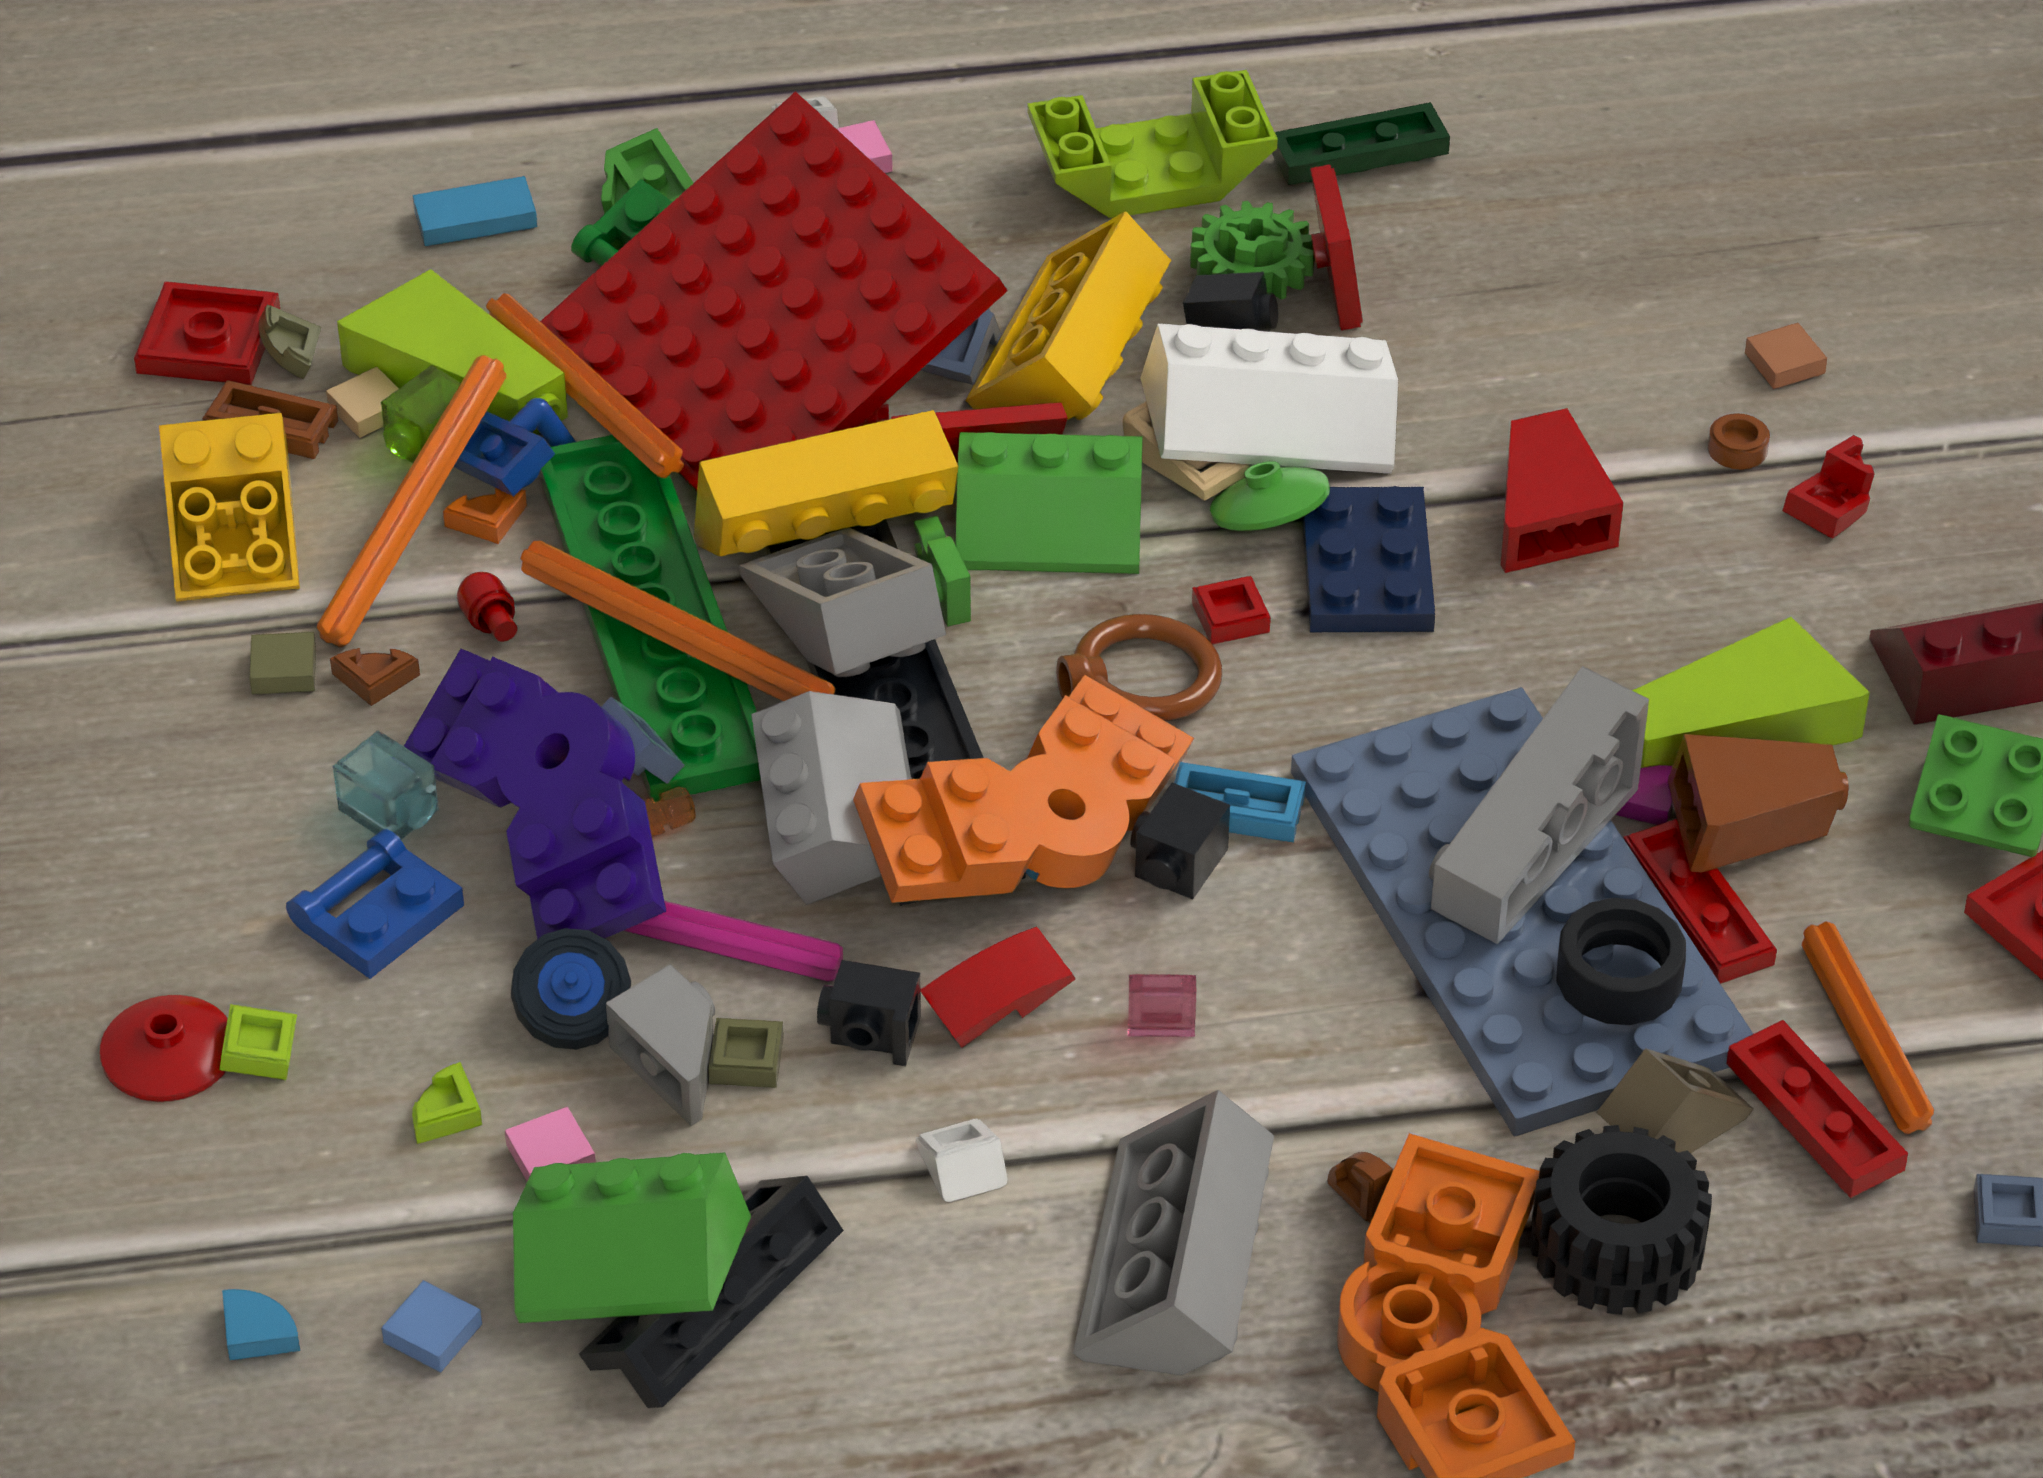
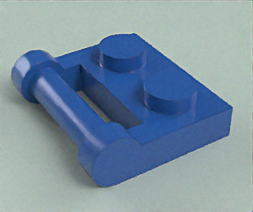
(386, 918)

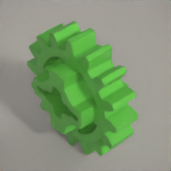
(1254, 243)

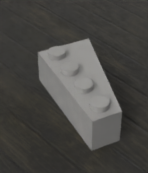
(1543, 807)

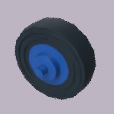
(565, 986)

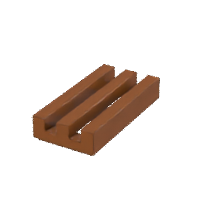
(300, 436)

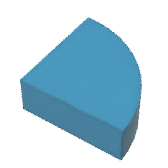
(257, 1325)

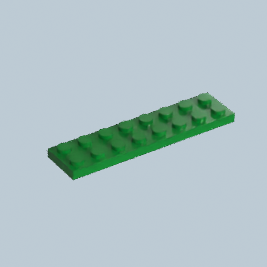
(635, 529)

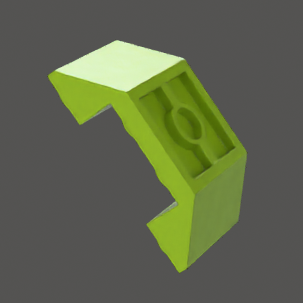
(1162, 159)

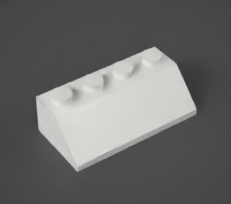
(1272, 398)

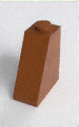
(1752, 796)

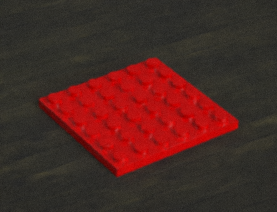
(775, 295)

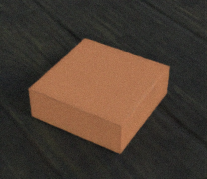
(1785, 355)

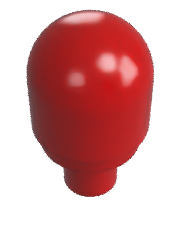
(487, 605)

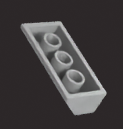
(1176, 1240)

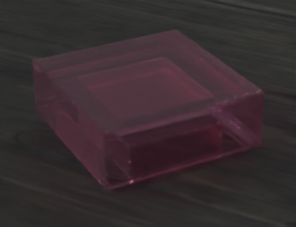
(1161, 1005)

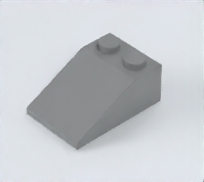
(848, 600)

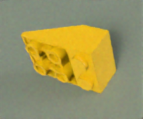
(229, 506)

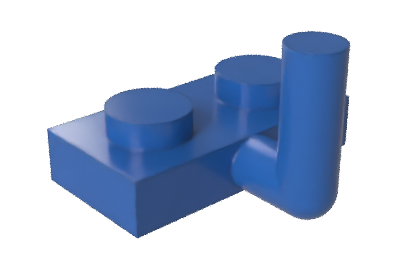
(508, 452)

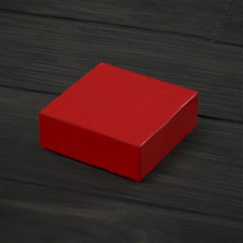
(1231, 610)

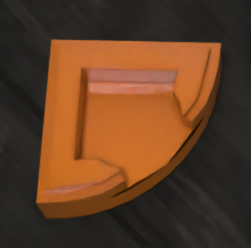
(486, 515)

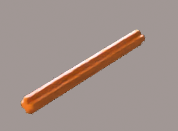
(591, 390)
(411, 501)
(669, 623)

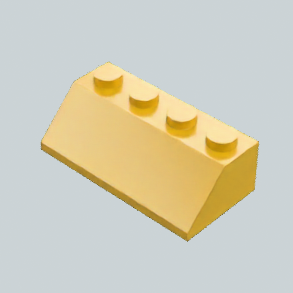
(1075, 321)
(823, 484)

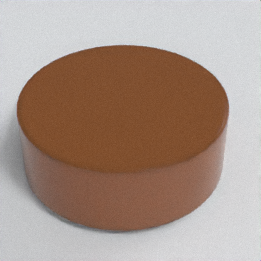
(1738, 441)

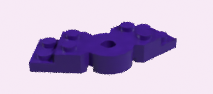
(561, 759)

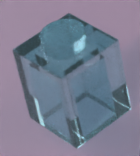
(386, 786)

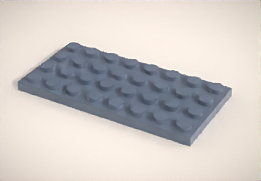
(1389, 811)

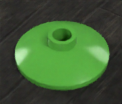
(1269, 497)

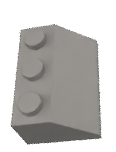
(810, 767)

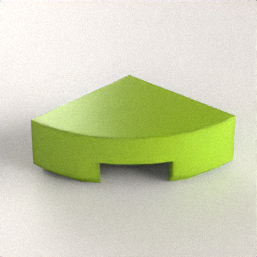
(446, 1106)

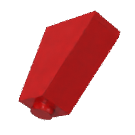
(1555, 495)

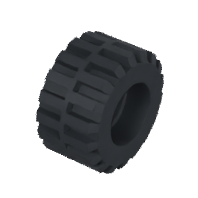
(1612, 1260)

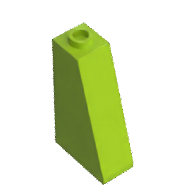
(441, 327)
(1758, 688)

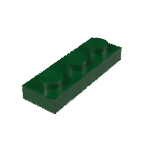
(1362, 142)

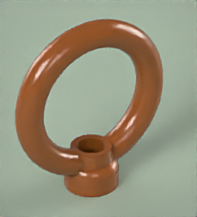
(1088, 662)

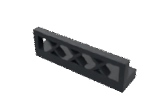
(667, 1350)

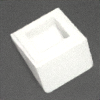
(963, 1159)

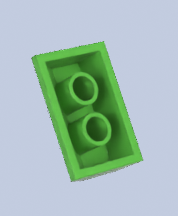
(1049, 502)
(626, 1237)

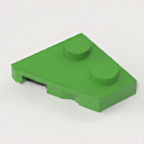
(647, 159)

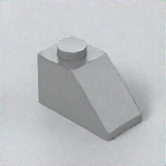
(666, 1037)

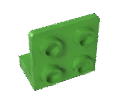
(1982, 787)

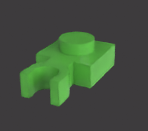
(949, 570)

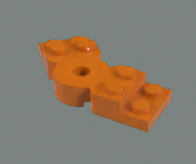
(1058, 812)
(1413, 1311)

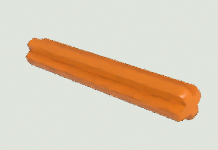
(1867, 1028)

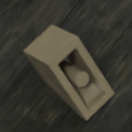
(1674, 1101)

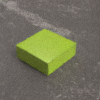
(258, 1042)

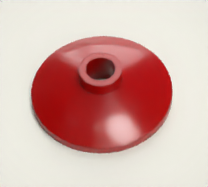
(164, 1048)

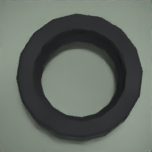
(1615, 998)

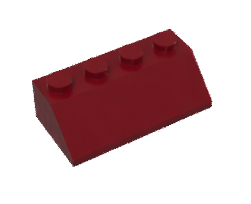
(1965, 661)

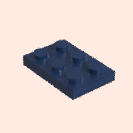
(1369, 561)

